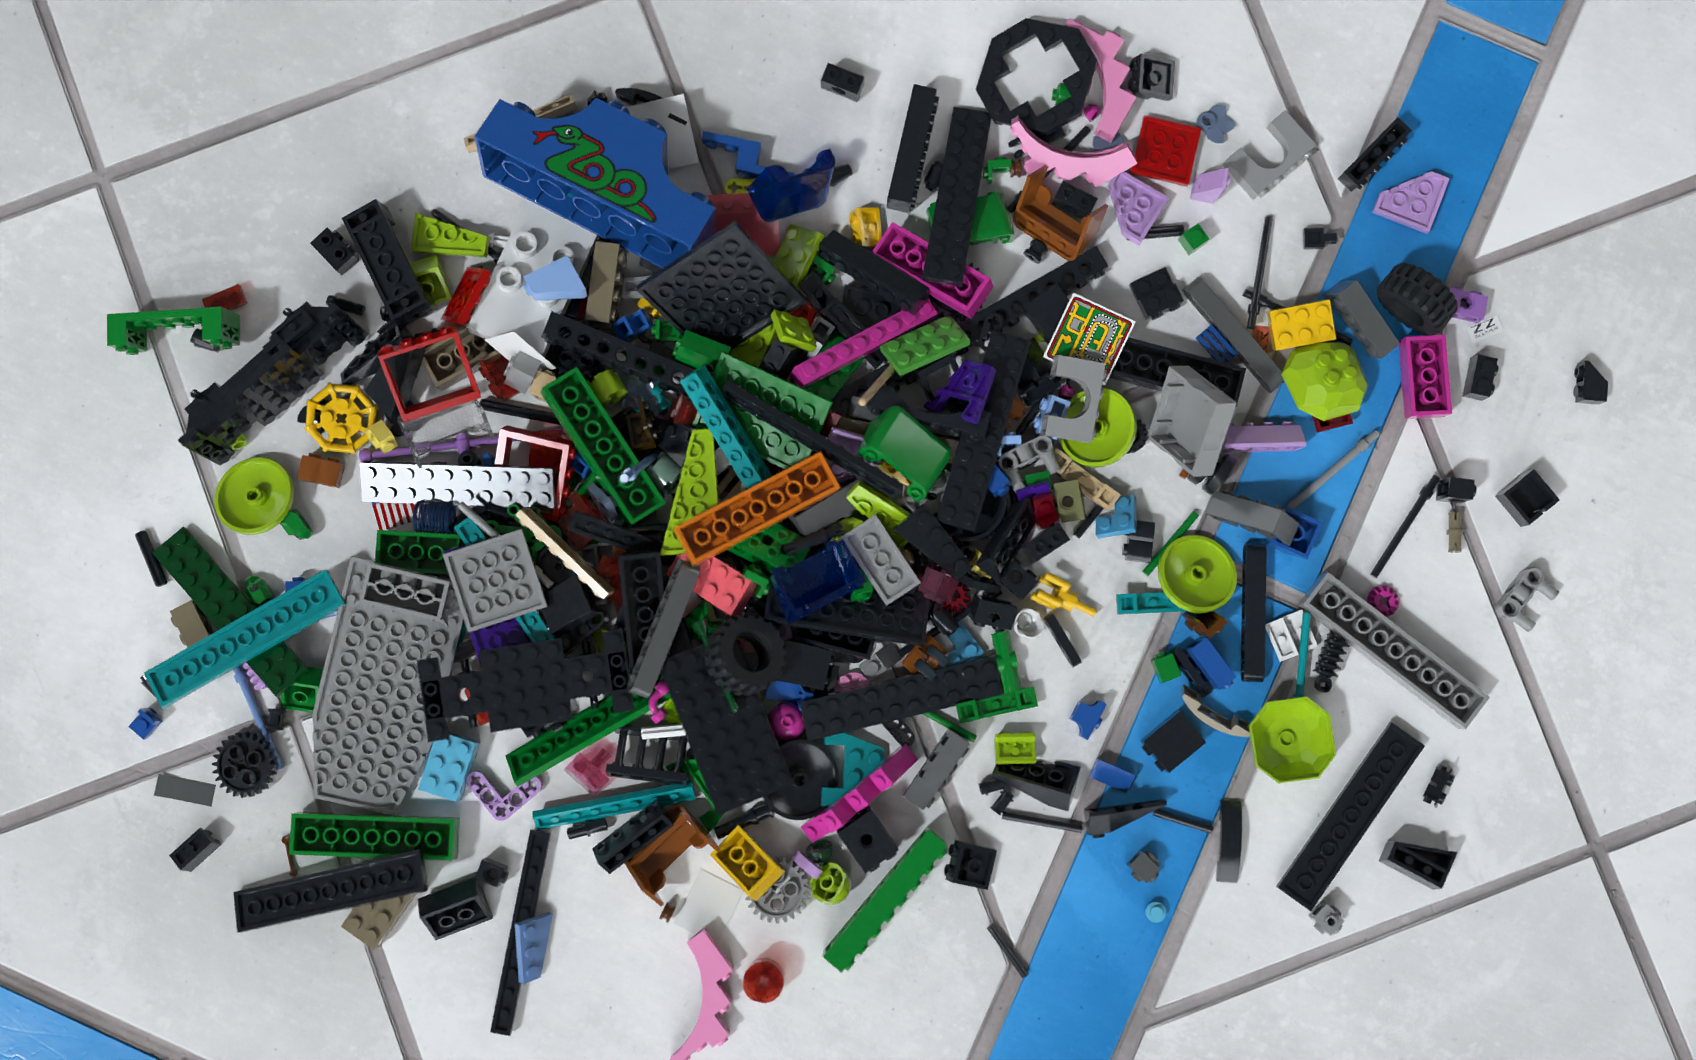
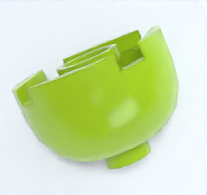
(832, 884)

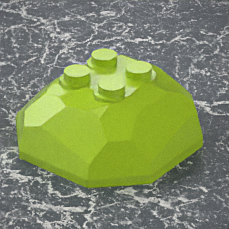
(1325, 379)
(1292, 740)

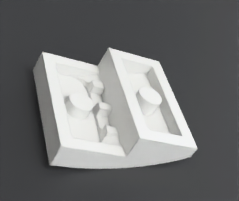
(1286, 635)

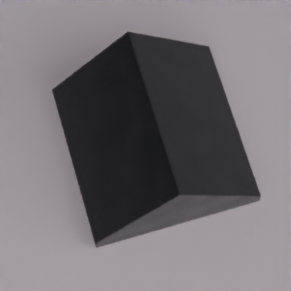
(1035, 365)

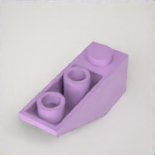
(1210, 185)

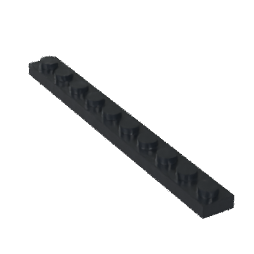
(811, 439)
(524, 909)

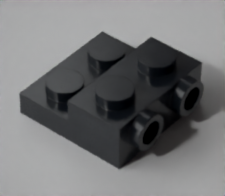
(1151, 77)
(1156, 294)
(970, 864)

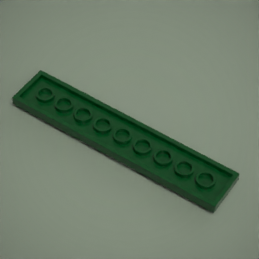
(224, 604)

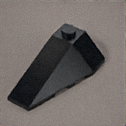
(368, 362)
(1047, 783)
(1111, 818)

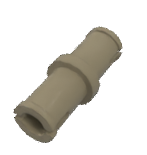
(1454, 532)

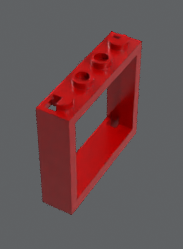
(439, 403)
(566, 471)

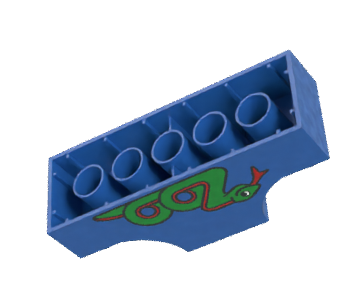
(609, 165)

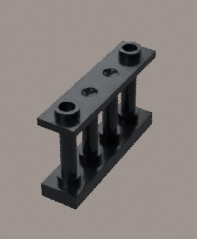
(637, 770)

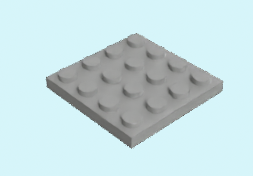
(495, 580)

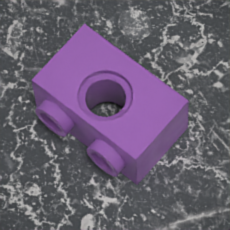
(1475, 303)

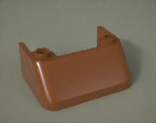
(1050, 225)
(654, 859)

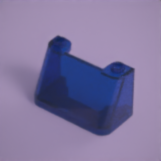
(784, 196)
(816, 581)

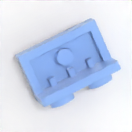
(1009, 441)

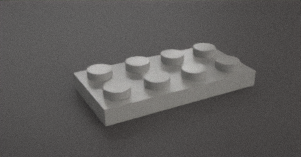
(880, 560)

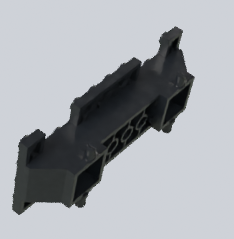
(266, 384)
(525, 685)

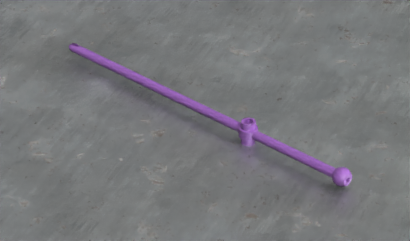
(461, 444)

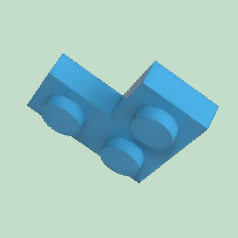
(1122, 522)
(965, 646)

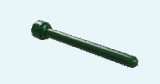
(702, 629)

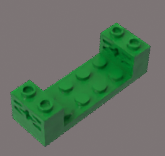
(129, 330)

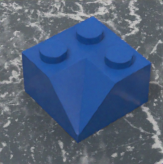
(1303, 538)

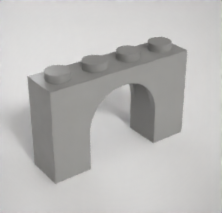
(1295, 145)
(1089, 376)

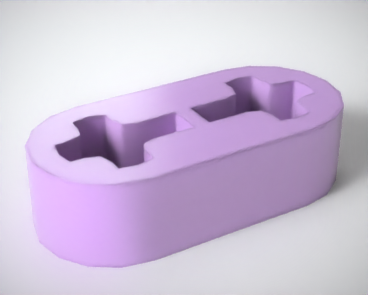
(806, 864)

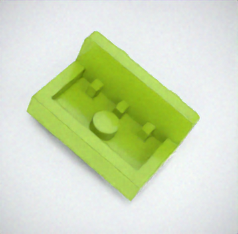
(1015, 748)

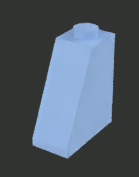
(555, 282)

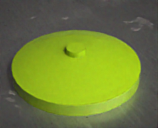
(1114, 431)
(254, 496)
(1197, 574)

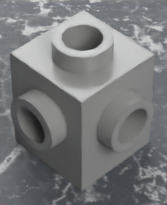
(1327, 919)

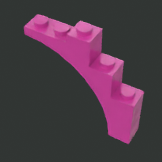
(860, 795)

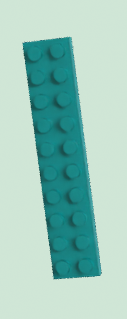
(244, 639)

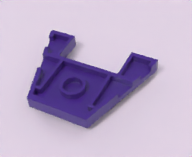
(968, 383)

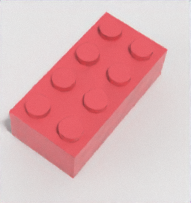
(721, 584)

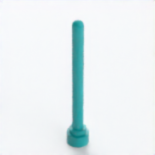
(1302, 655)

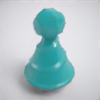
(663, 402)

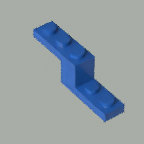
(748, 153)

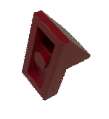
(1323, 426)
(1044, 510)

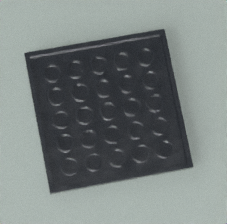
(722, 289)

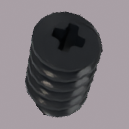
(1331, 656)

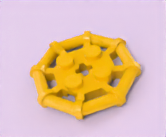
(329, 417)

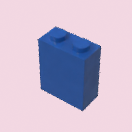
(1210, 664)

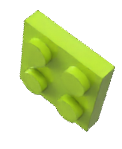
(793, 330)

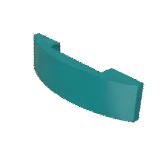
(1145, 603)

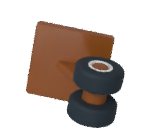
(926, 658)

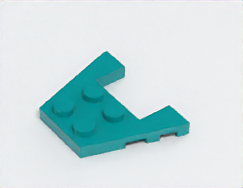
(859, 761)

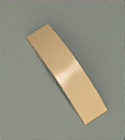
(1090, 486)

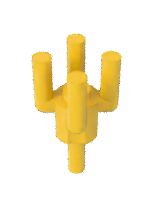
(1060, 596)

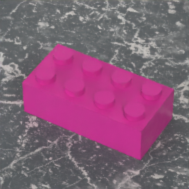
(1425, 377)

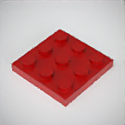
(1166, 151)
(466, 296)

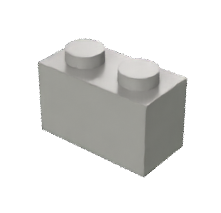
(521, 371)

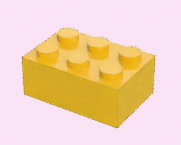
(1301, 325)
(747, 863)

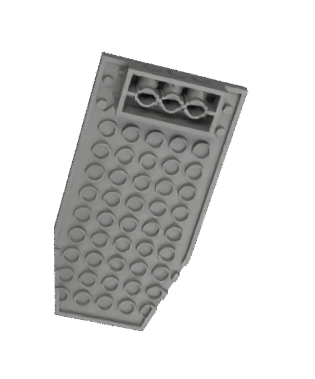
(369, 694)

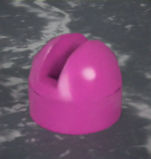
(1091, 112)

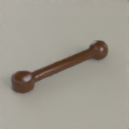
(286, 839)

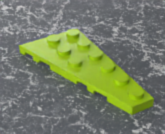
(696, 488)

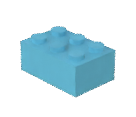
(449, 766)

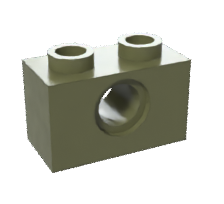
(1073, 489)

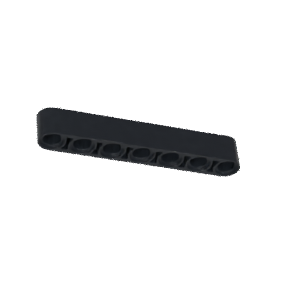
(1253, 613)

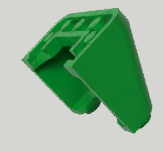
(990, 220)
(907, 448)

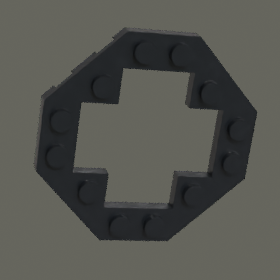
(1049, 36)

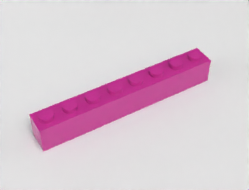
(860, 345)

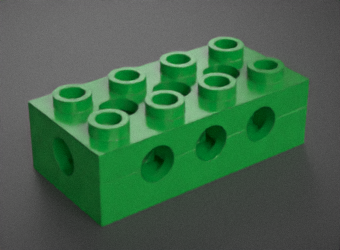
(770, 555)

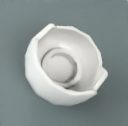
(1028, 623)

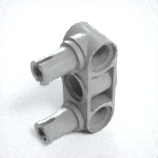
(1025, 455)
(1520, 593)

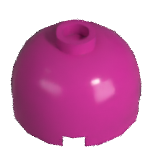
(786, 721)

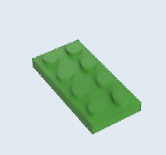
(924, 345)

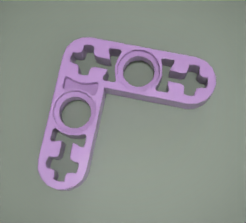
(499, 800)

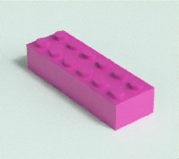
(909, 253)

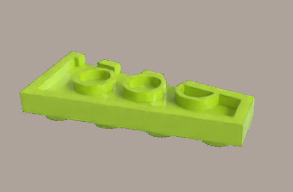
(441, 238)
(872, 503)

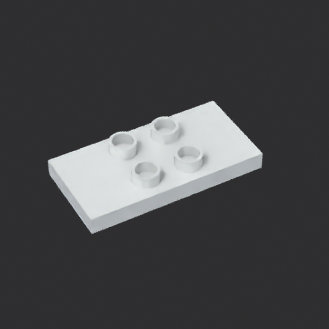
(533, 243)

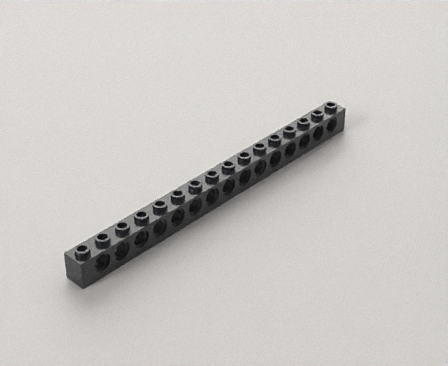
(1090, 258)

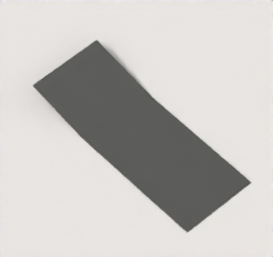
(184, 790)

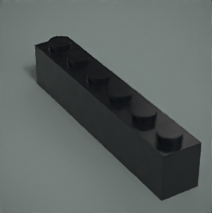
(873, 272)

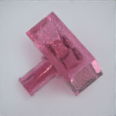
(937, 585)
(588, 772)

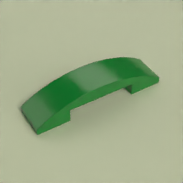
(997, 705)

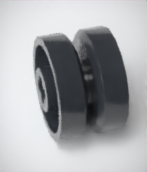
(1219, 475)
(548, 563)

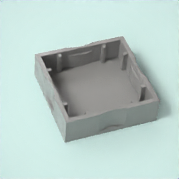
(1191, 420)

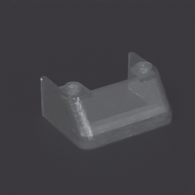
(442, 425)

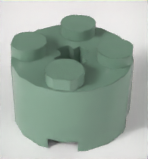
(664, 474)

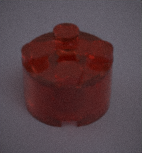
(682, 412)
(760, 991)

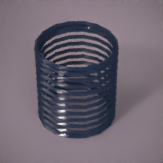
(438, 513)

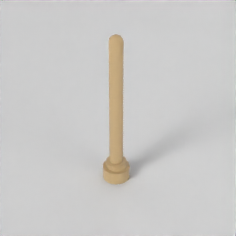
(876, 385)

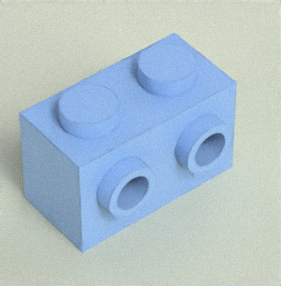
(1051, 406)

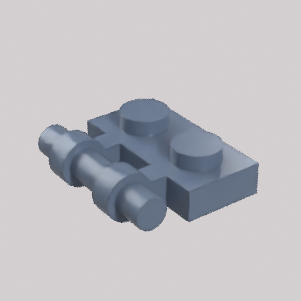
(605, 504)

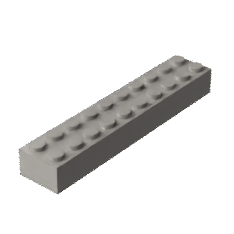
(1394, 651)

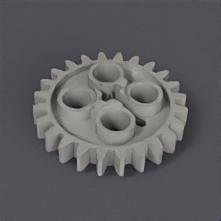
(789, 903)

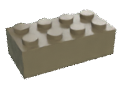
(605, 285)
(445, 363)
(376, 920)

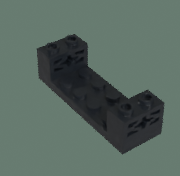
(387, 263)

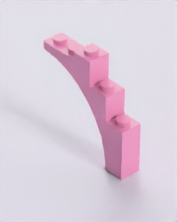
(1112, 75)
(1098, 165)
(715, 999)

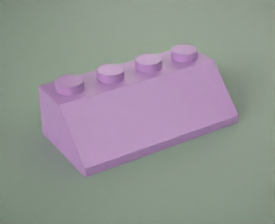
(1263, 438)

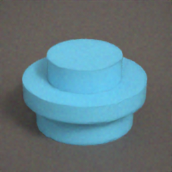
(1155, 912)

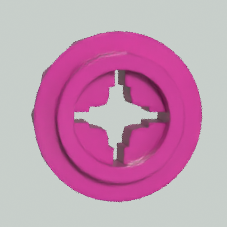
(1384, 591)

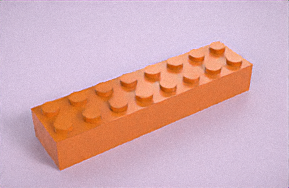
(756, 509)

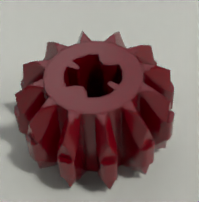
(958, 600)

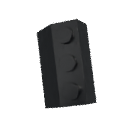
(454, 908)

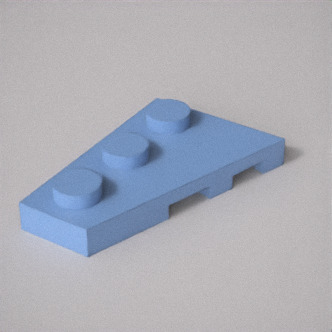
(531, 946)

